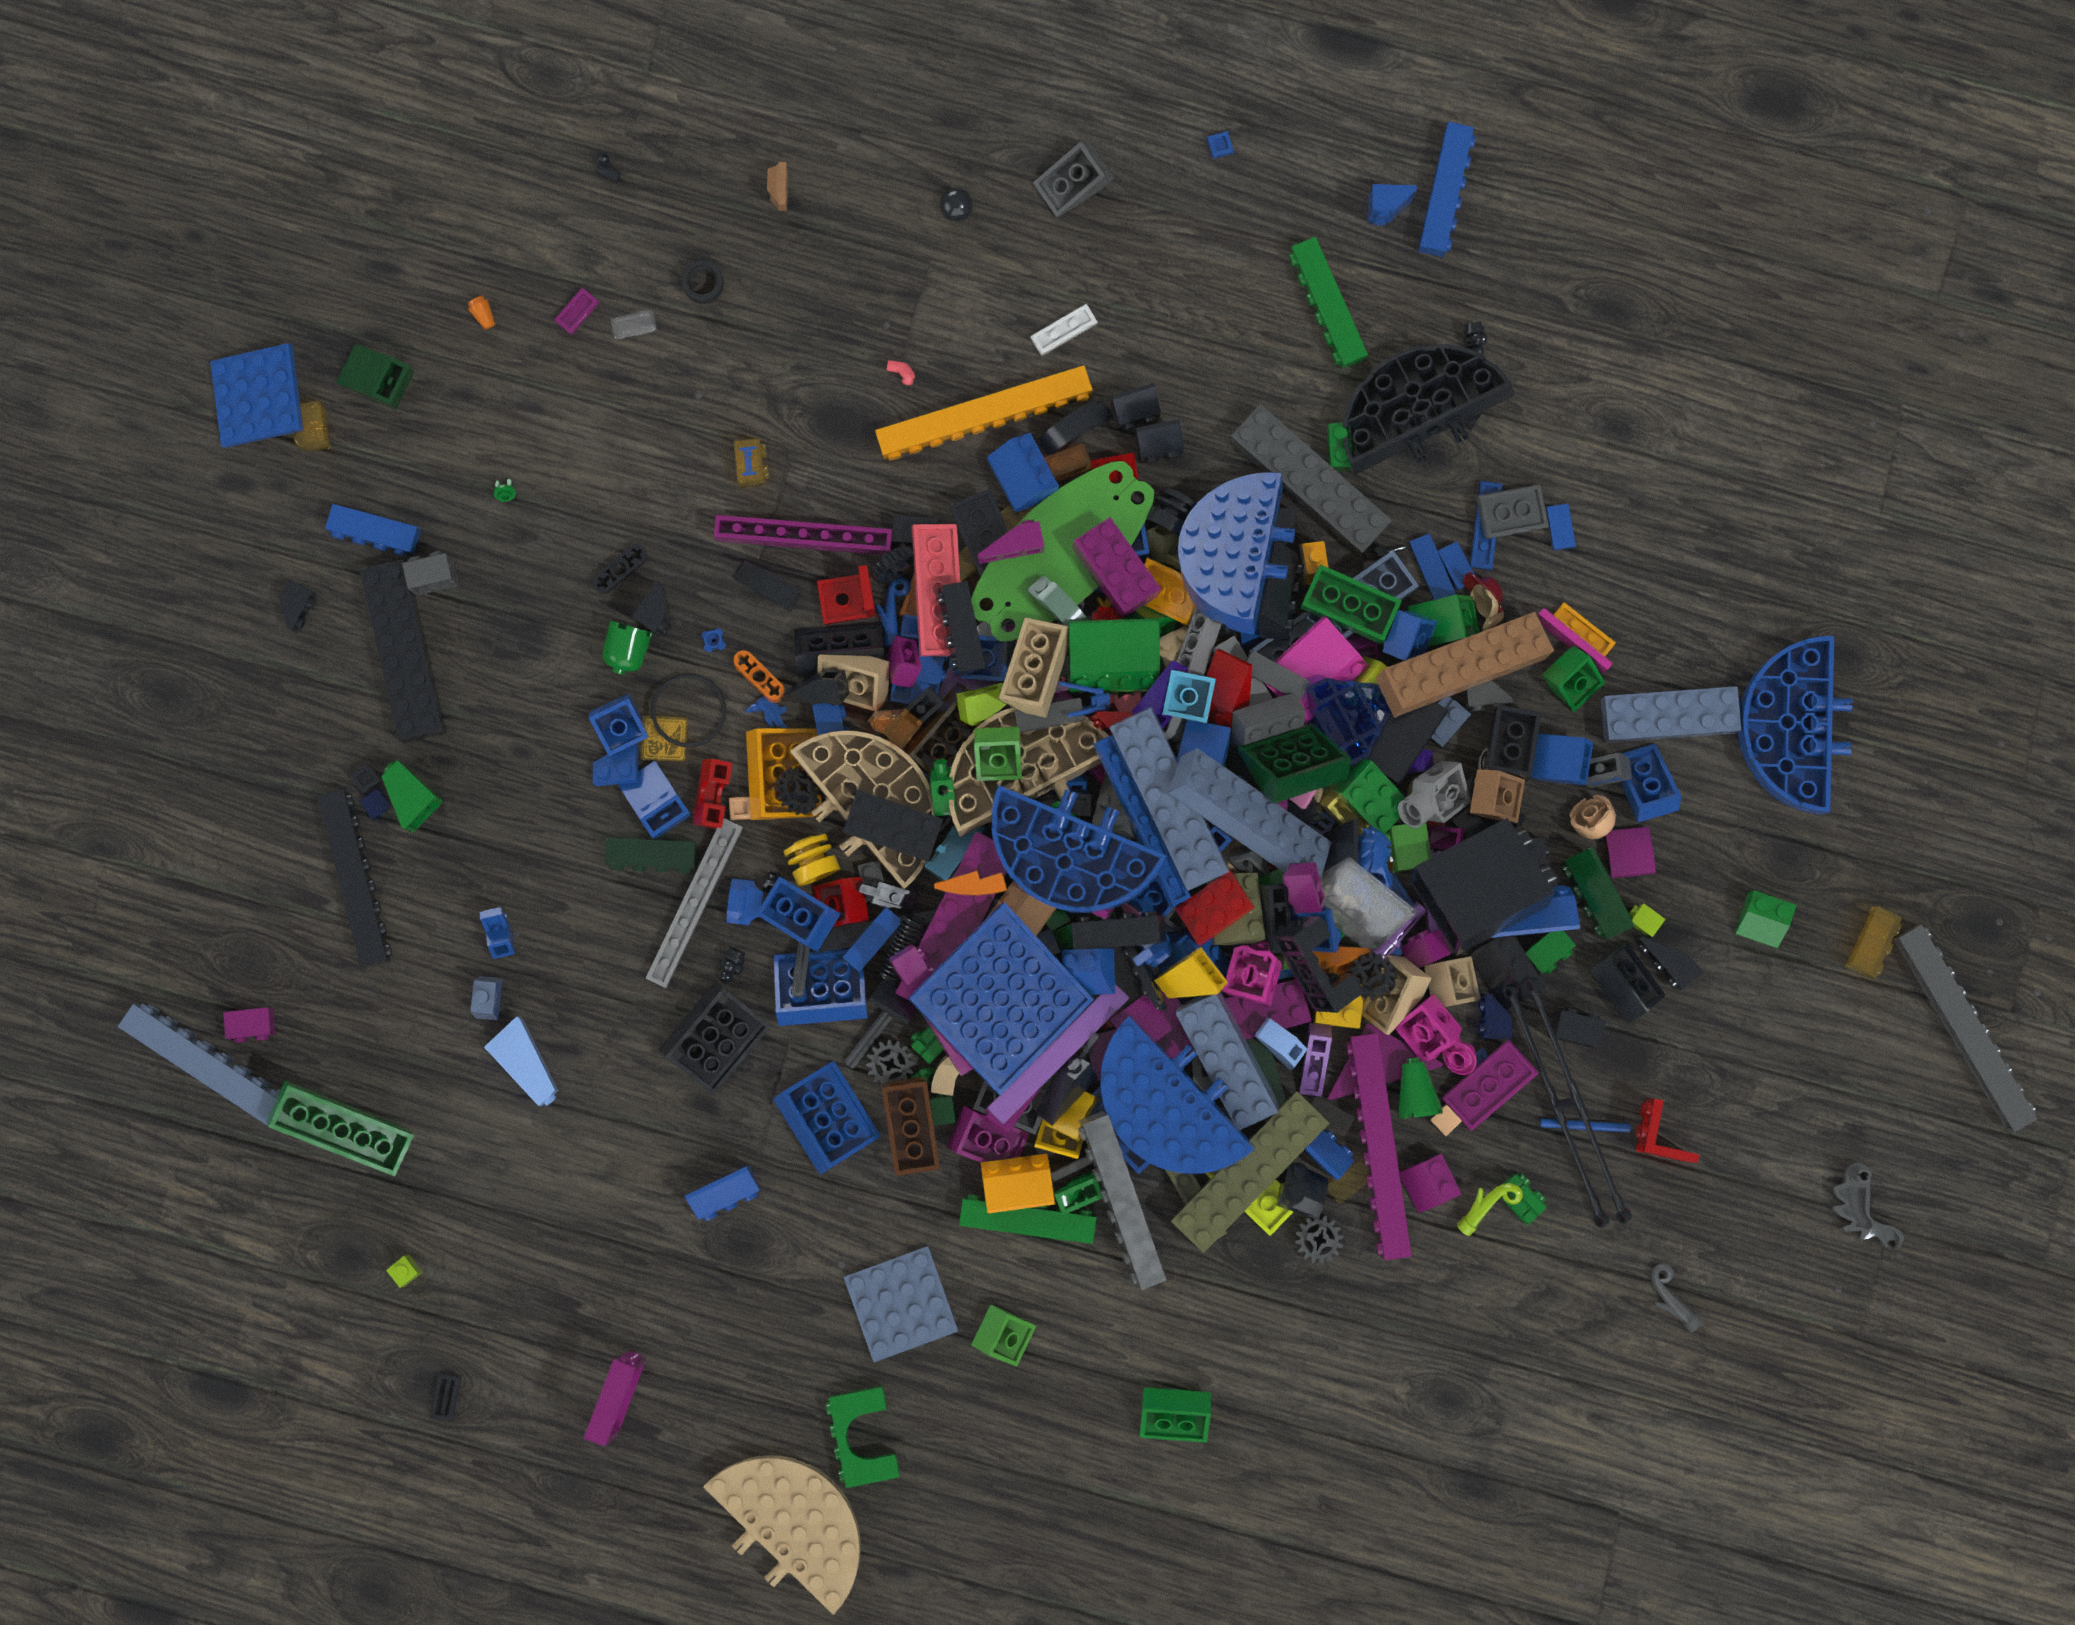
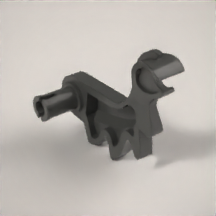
(1855, 1196)

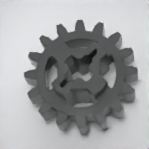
(879, 1059)
(1316, 1250)

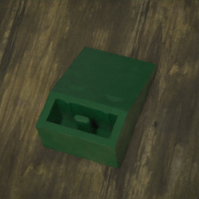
(376, 376)

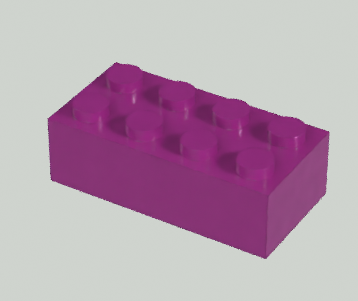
(1116, 568)

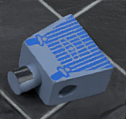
(486, 997)

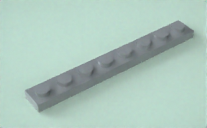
(694, 903)

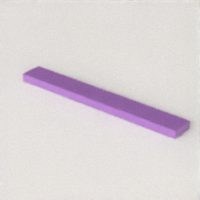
(1057, 1055)

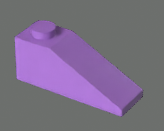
(1315, 1059)

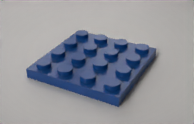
(256, 395)

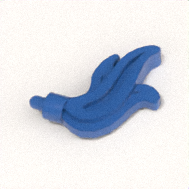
(771, 711)

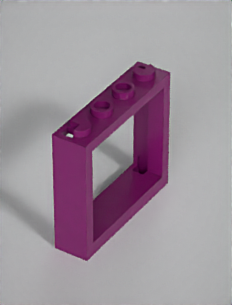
(615, 1398)

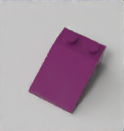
(982, 1141)

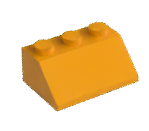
(1017, 1183)

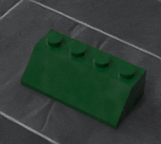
(1597, 894)

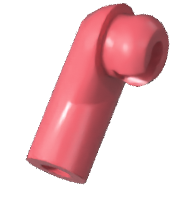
(903, 369)

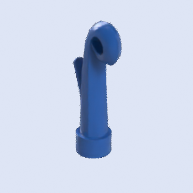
(889, 616)

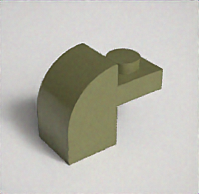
(1163, 546)

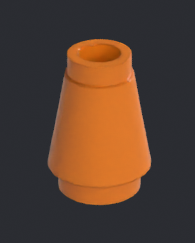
(481, 311)

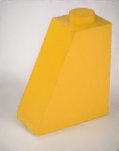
(1191, 977)

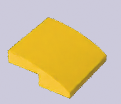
(1068, 1122)

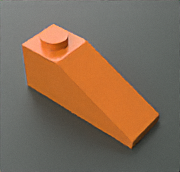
(1341, 959)

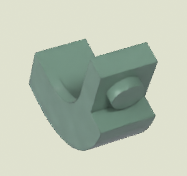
(1056, 601)

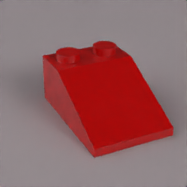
(1231, 687)

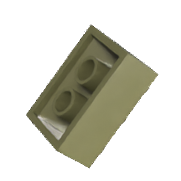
(1250, 927)

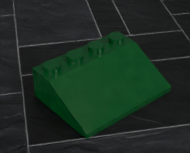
(1295, 762)

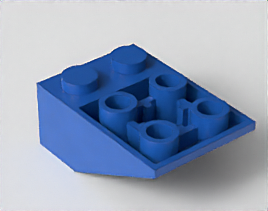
(655, 801)

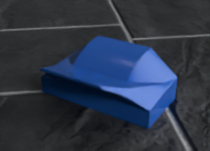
(743, 902)

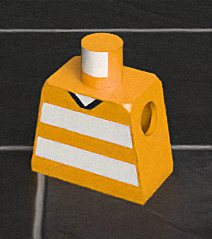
(1312, 556)

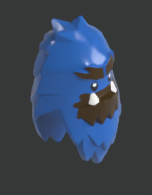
(1375, 854)

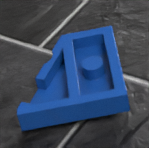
(617, 768)

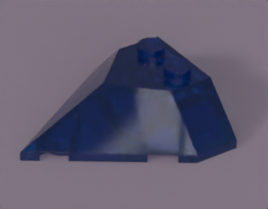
(1349, 714)

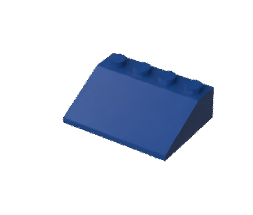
(831, 990)
(826, 1117)

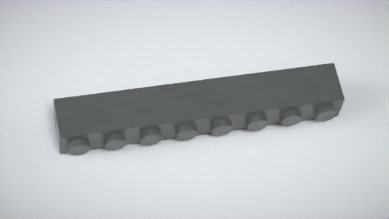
(1122, 1200)

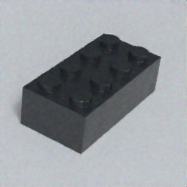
(892, 825)

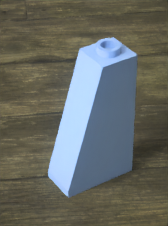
(522, 1060)

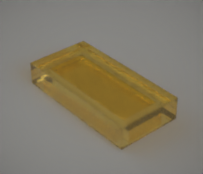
(1349, 1183)

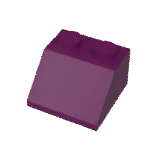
(1429, 1183)

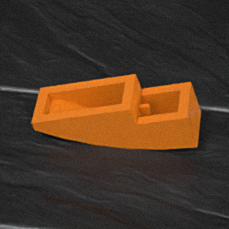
(972, 884)

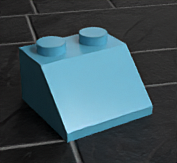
(1189, 696)

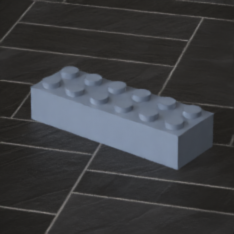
(1670, 714)
(1228, 1057)

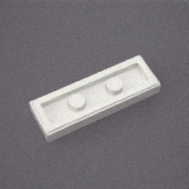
(1063, 330)

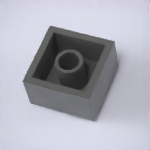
(430, 573)

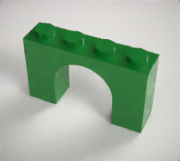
(856, 1468)

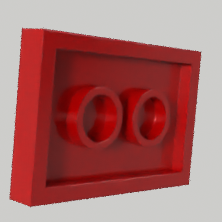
(1215, 908)

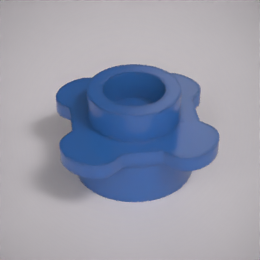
(708, 636)

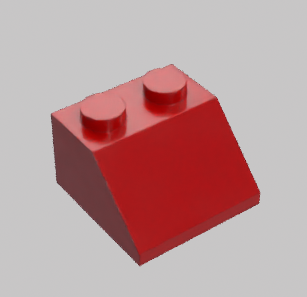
(845, 899)

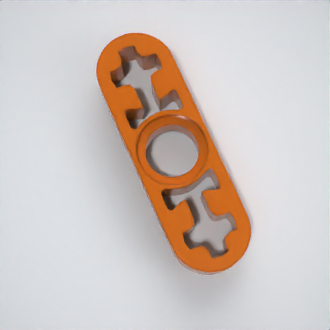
(743, 669)

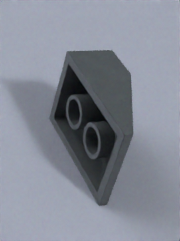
(1073, 178)

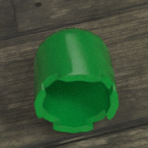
(625, 647)

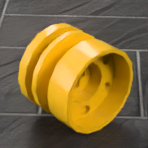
(811, 859)

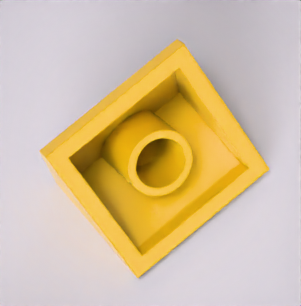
(1057, 1142)

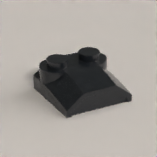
(1302, 1191)

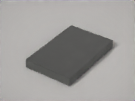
(1512, 511)

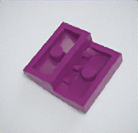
(1630, 852)

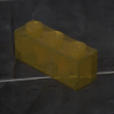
(1874, 942)

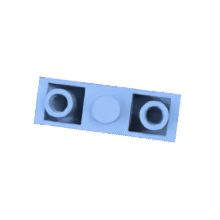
(1281, 1043)

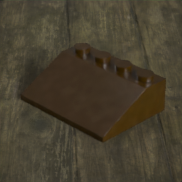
(940, 734)

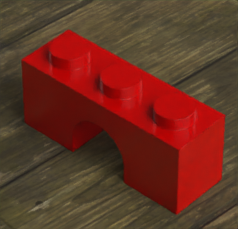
(708, 806)

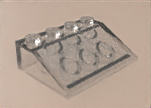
(1363, 904)

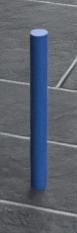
(1597, 1126)

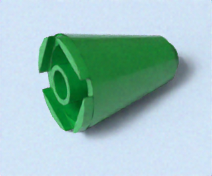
(1417, 1091)

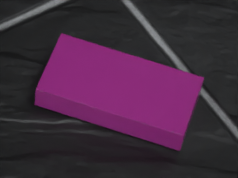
(576, 311)

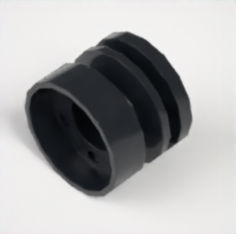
(1174, 510)

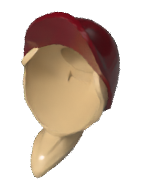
(1487, 598)

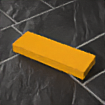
(1584, 629)

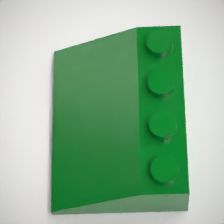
(1114, 654)

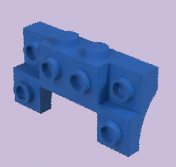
(930, 673)

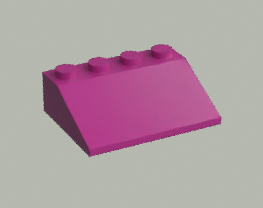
(1321, 655)

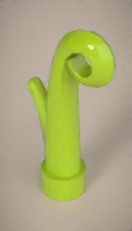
(1481, 1206)

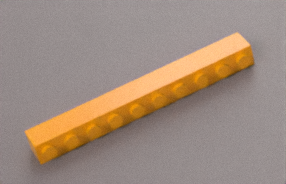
(984, 412)

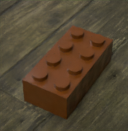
(910, 1126)

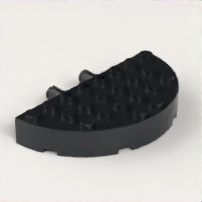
(1418, 398)

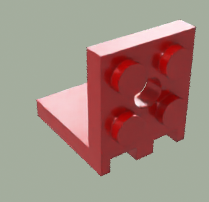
(860, 597)
(1647, 1134)

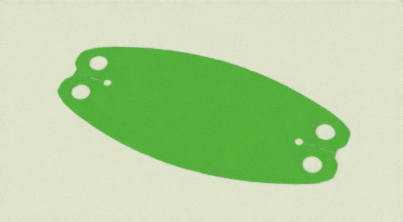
(1062, 519)

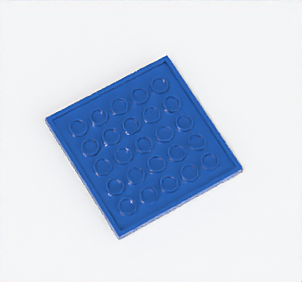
(1001, 998)

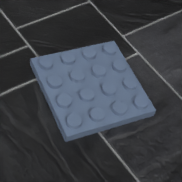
(901, 1304)

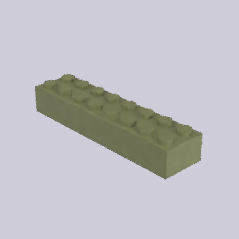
(1240, 1184)

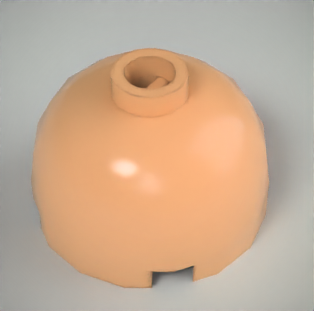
(1593, 817)

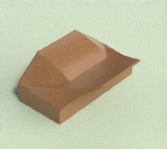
(778, 185)

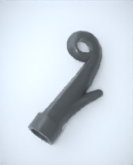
(1672, 1303)

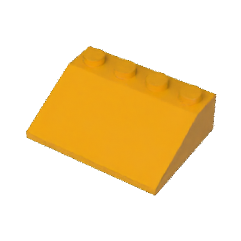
(767, 758)

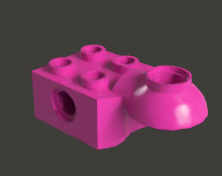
(1253, 973)
(1433, 1030)

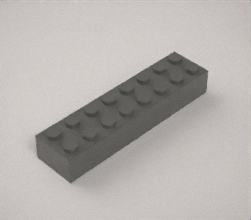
(1310, 480)

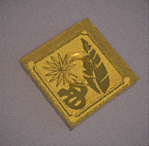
(656, 747)

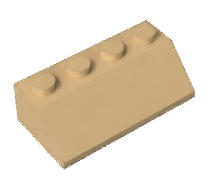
(1035, 667)

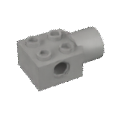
(1435, 795)

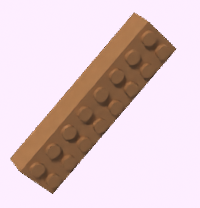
(1464, 664)

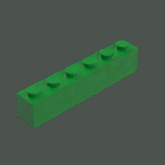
(1328, 303)
(1029, 1221)

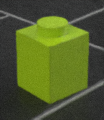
(1646, 920)
(404, 1271)

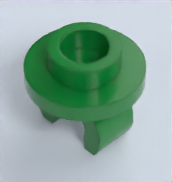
(504, 492)

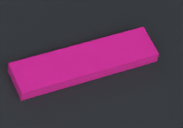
(1570, 638)

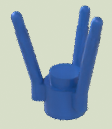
(1098, 702)

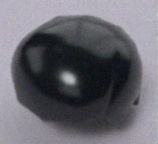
(956, 204)

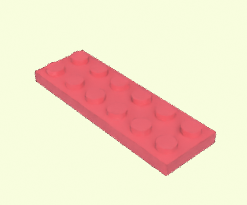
(934, 565)

